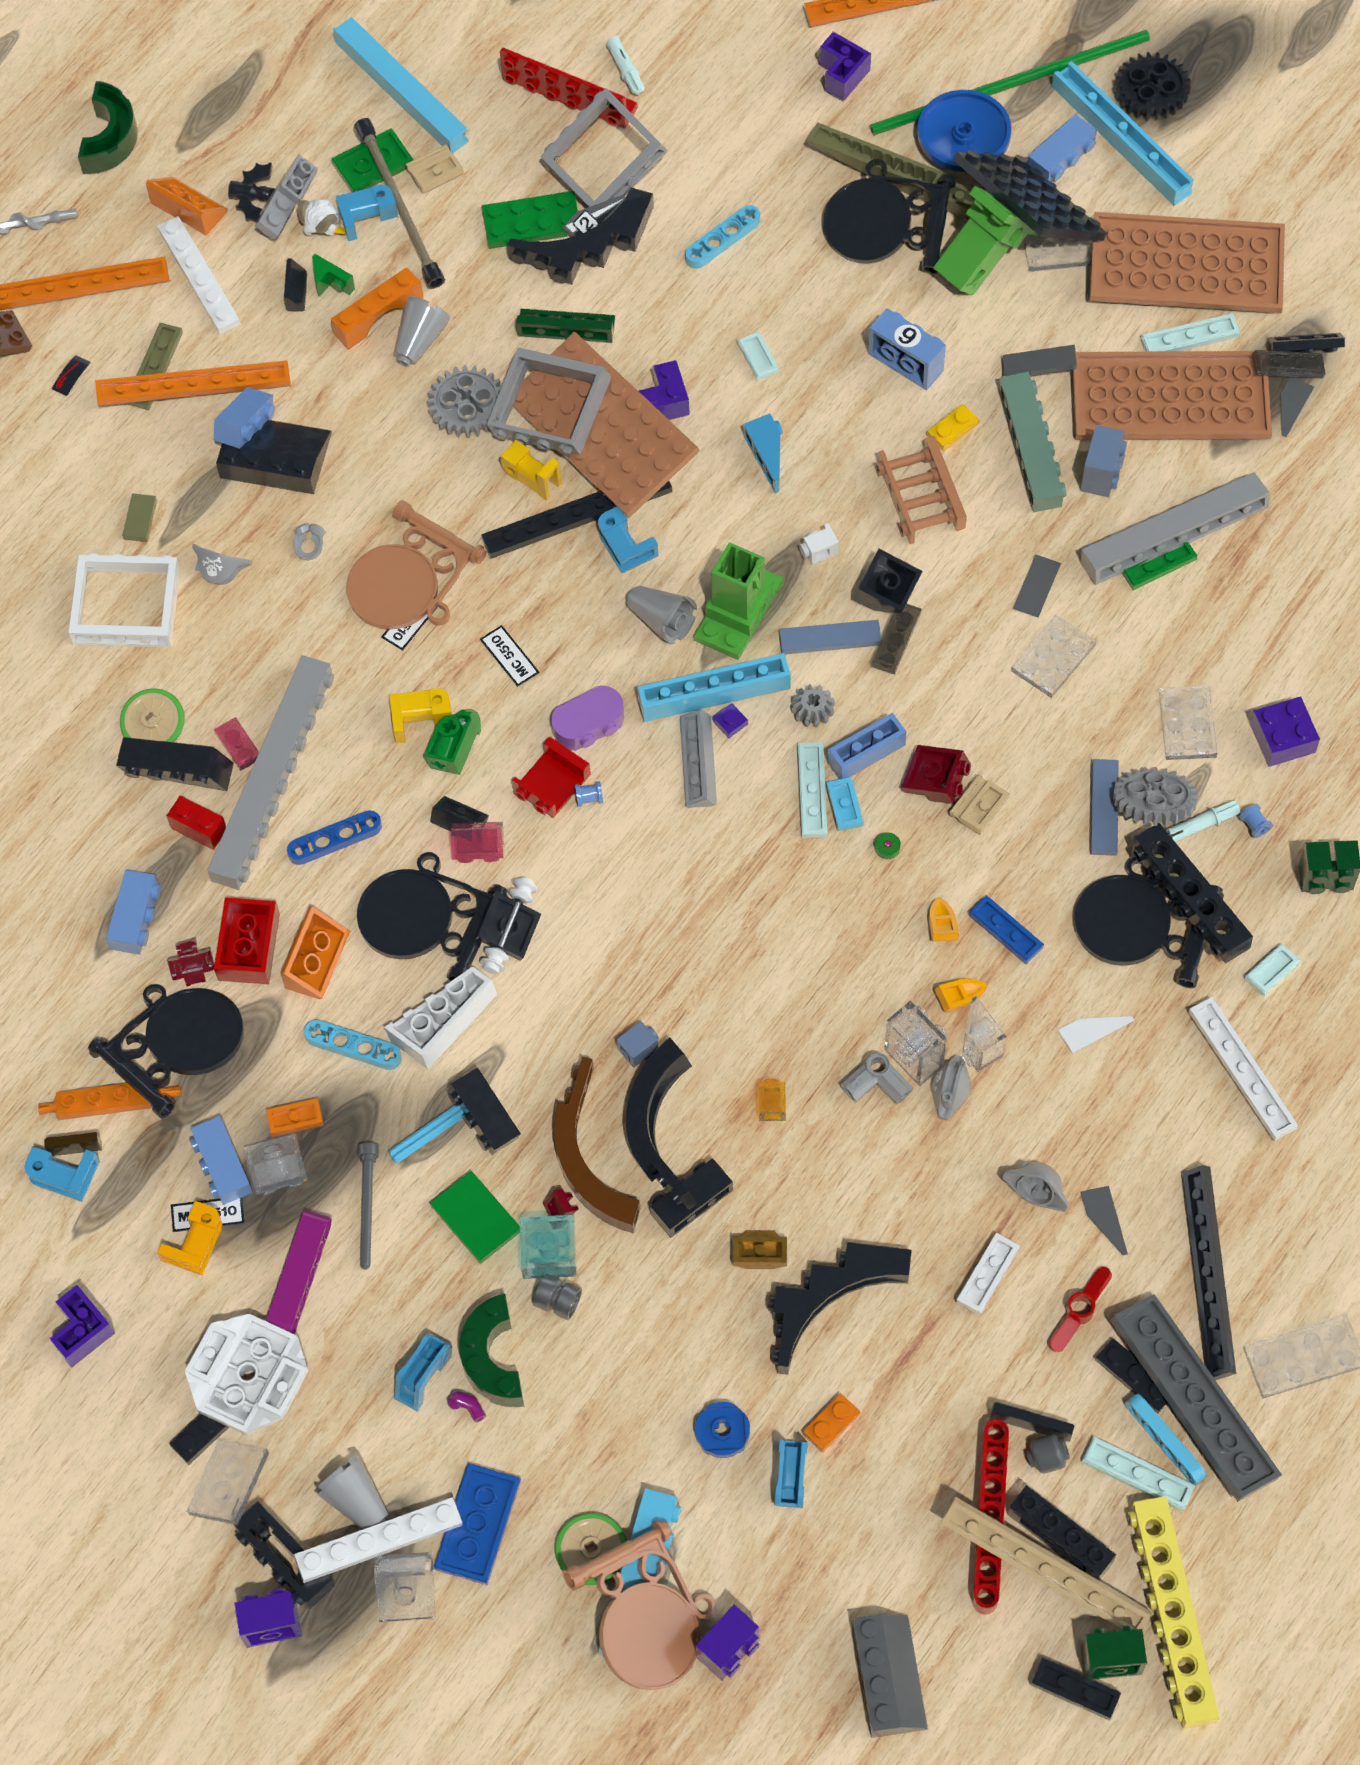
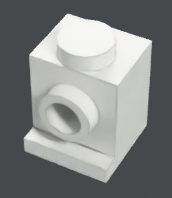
(820, 545)

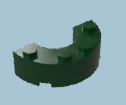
(117, 139)
(476, 1338)

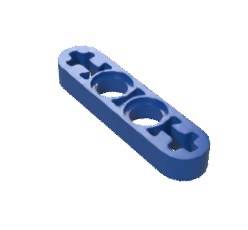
(336, 841)

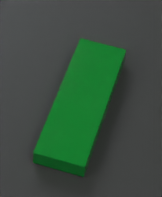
(1145, 573)

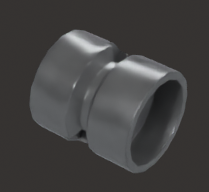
(560, 1297)

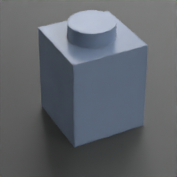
(638, 1043)

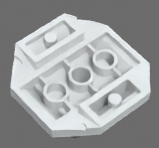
(227, 1354)

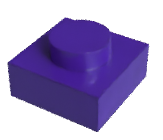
(730, 720)

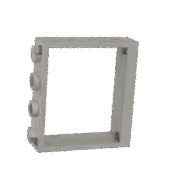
(630, 175)
(555, 365)

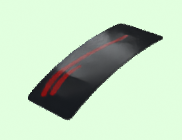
(70, 375)

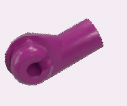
(469, 1402)

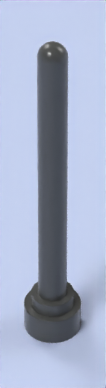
(368, 1154)

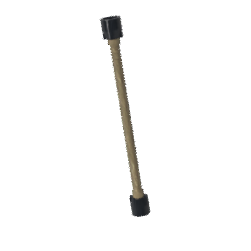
(431, 270)

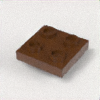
(12, 335)

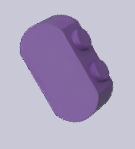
(588, 718)

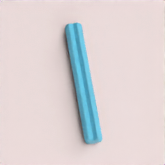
(426, 1134)

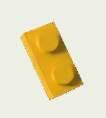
(953, 427)

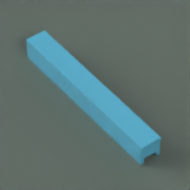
(400, 85)
(1123, 133)

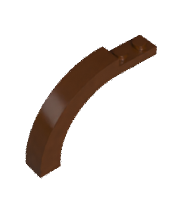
(592, 1193)

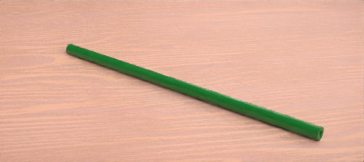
(1024, 77)

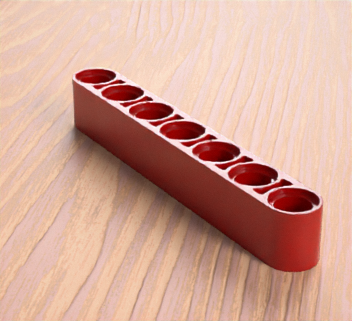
(993, 1503)

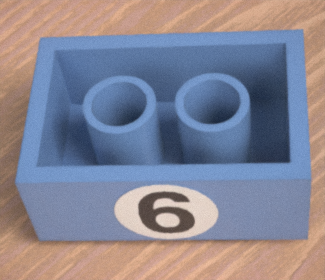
(907, 348)

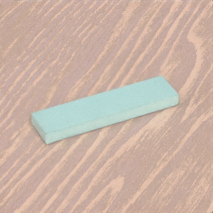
(1192, 334)
(812, 790)
(1138, 1473)

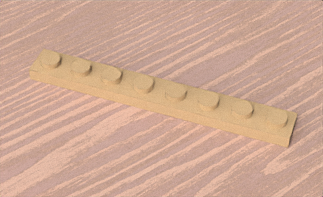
(1044, 1566)

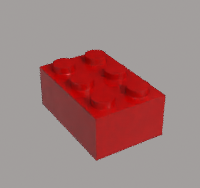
(246, 940)

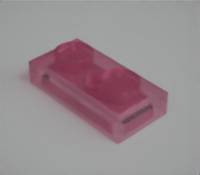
(237, 743)

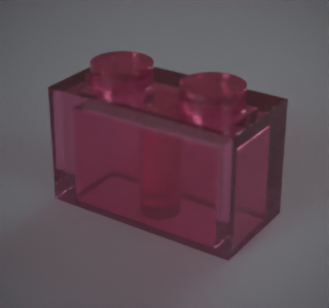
(477, 841)

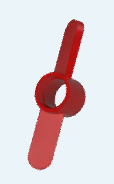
(1072, 1320)

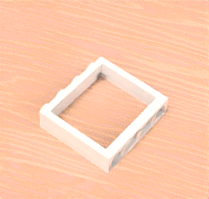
(125, 635)

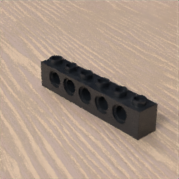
(1205, 898)

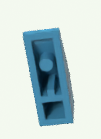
(764, 441)

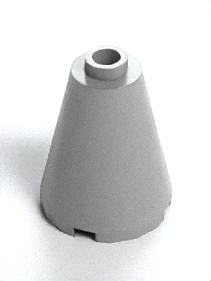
(418, 329)
(663, 611)
(353, 1494)

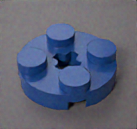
(718, 1445)

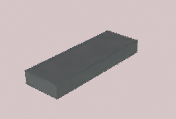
(1041, 361)

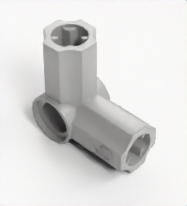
(888, 1080)

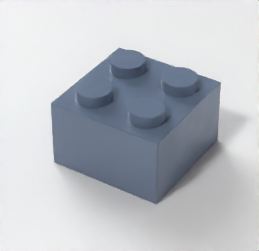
(1104, 461)

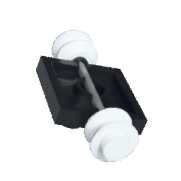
(508, 925)

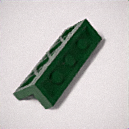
(562, 324)

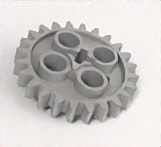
(464, 400)
(1155, 796)

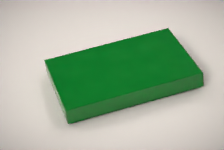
(358, 165)
(475, 1217)

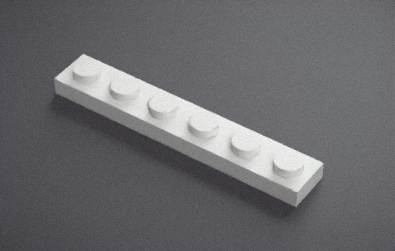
(199, 275)
(1243, 1069)
(378, 1540)

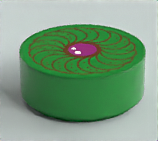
(887, 845)

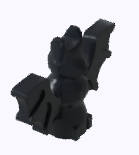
(247, 190)

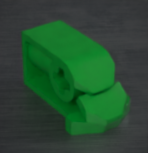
(453, 741)

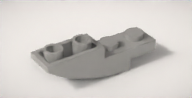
(285, 197)

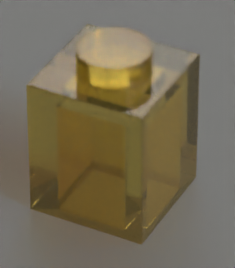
(772, 1100)

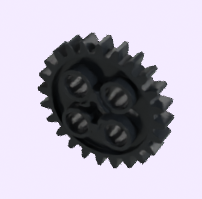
(1152, 85)

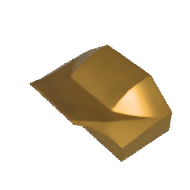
(760, 1250)

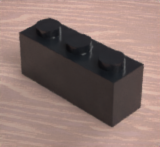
(483, 1111)
(706, 1185)

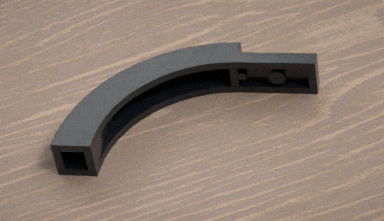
(643, 1105)

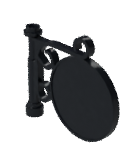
(873, 218)
(411, 914)
(1129, 921)
(185, 1034)

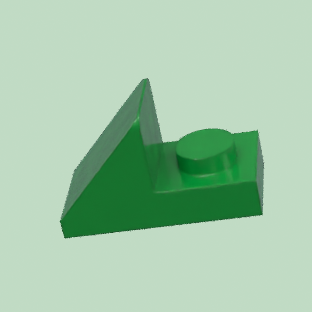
(330, 274)

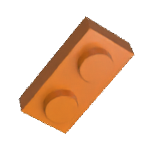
(294, 1117)
(831, 1422)

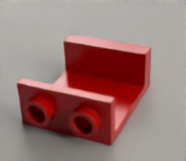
(552, 778)

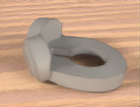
(300, 535)

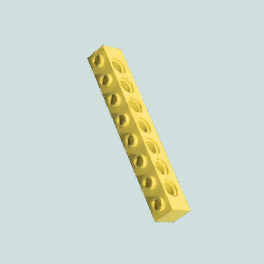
(1157, 1513)

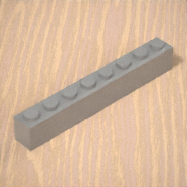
(1175, 527)

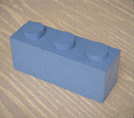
(1063, 148)
(243, 417)
(867, 746)
(133, 912)
(220, 1161)

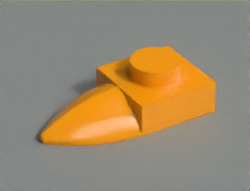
(943, 921)
(959, 993)

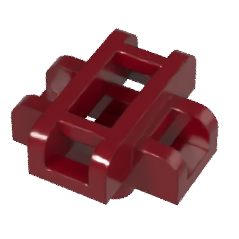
(189, 961)

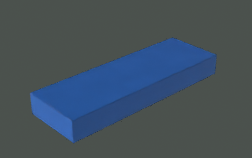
(1006, 929)

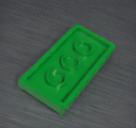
(529, 218)

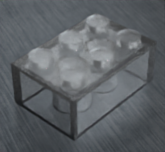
(915, 1042)

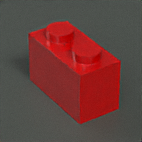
(196, 822)

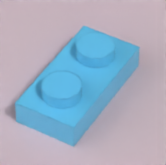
(844, 804)

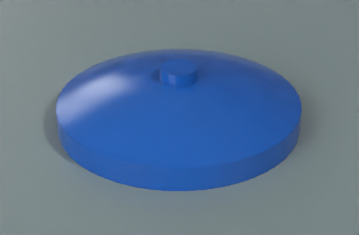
(963, 123)

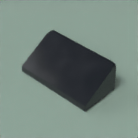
(295, 286)
(451, 811)

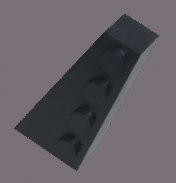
(175, 763)

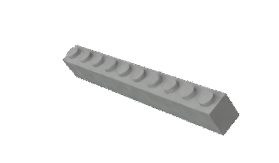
(270, 773)

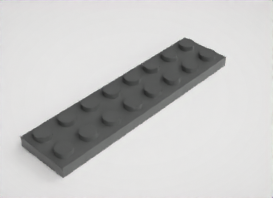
(1196, 1397)

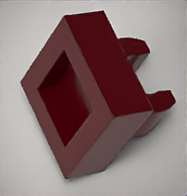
(558, 1203)

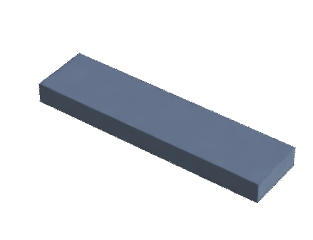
(830, 637)
(1104, 812)

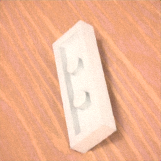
(988, 1274)

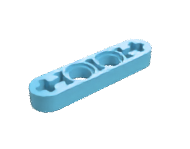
(721, 235)
(354, 1041)
(1165, 1439)

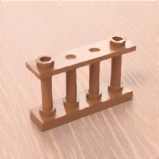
(938, 473)

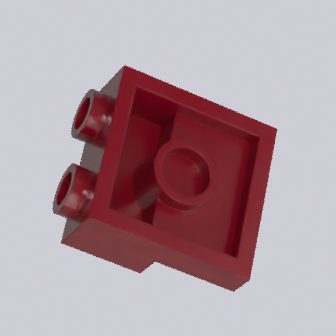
(937, 773)

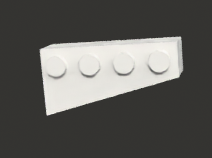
(442, 1018)

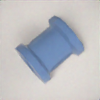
(589, 793)
(1256, 820)

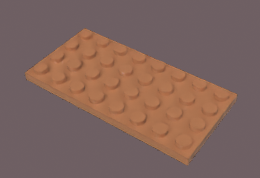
(1188, 262)
(1171, 395)
(630, 443)

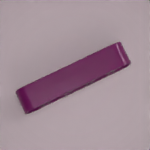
(299, 1271)

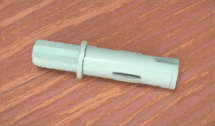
(628, 71)
(1205, 820)

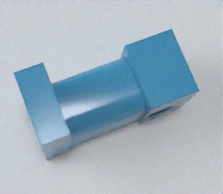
(364, 205)
(620, 544)
(60, 1177)
(412, 1379)
(791, 1474)

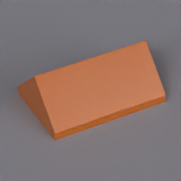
(187, 203)
(314, 954)

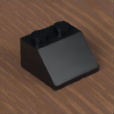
(887, 583)

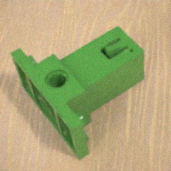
(981, 242)
(738, 601)

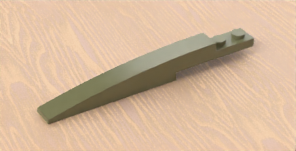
(859, 153)

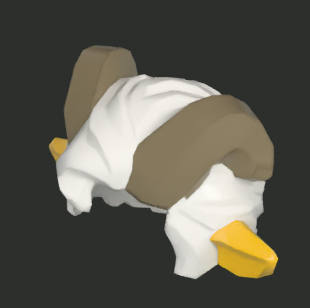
(319, 217)

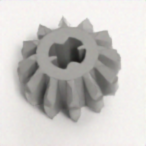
(813, 697)

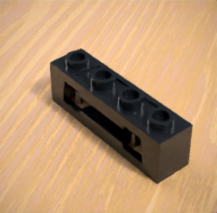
(251, 1524)
(1061, 1533)

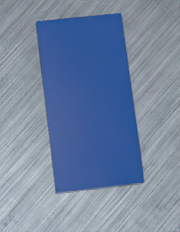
(484, 1508)

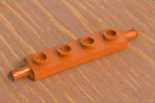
(100, 1101)

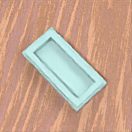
(758, 356)
(1272, 969)

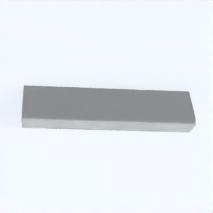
(698, 759)

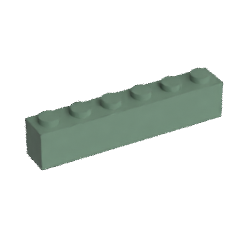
(1031, 441)

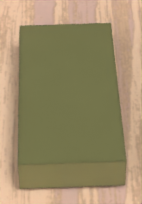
(139, 517)

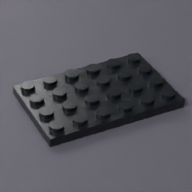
(1030, 196)

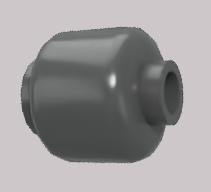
(1048, 1453)

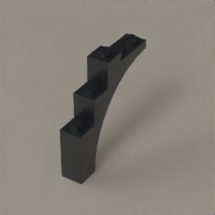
(592, 247)
(863, 1267)

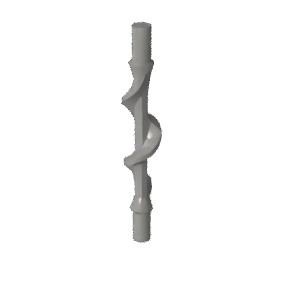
(37, 222)

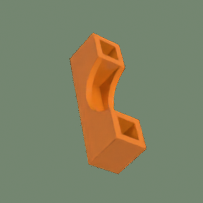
(356, 320)

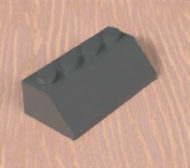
(889, 1675)

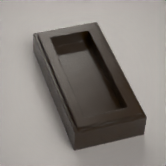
(73, 1144)

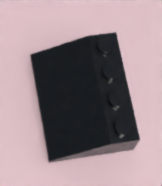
(277, 457)

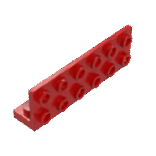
(559, 85)

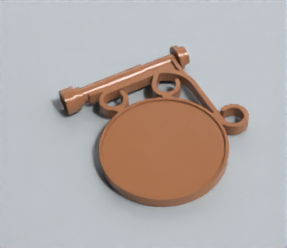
(398, 583)
(648, 1627)

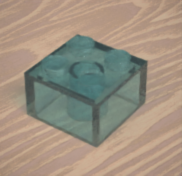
(548, 1246)

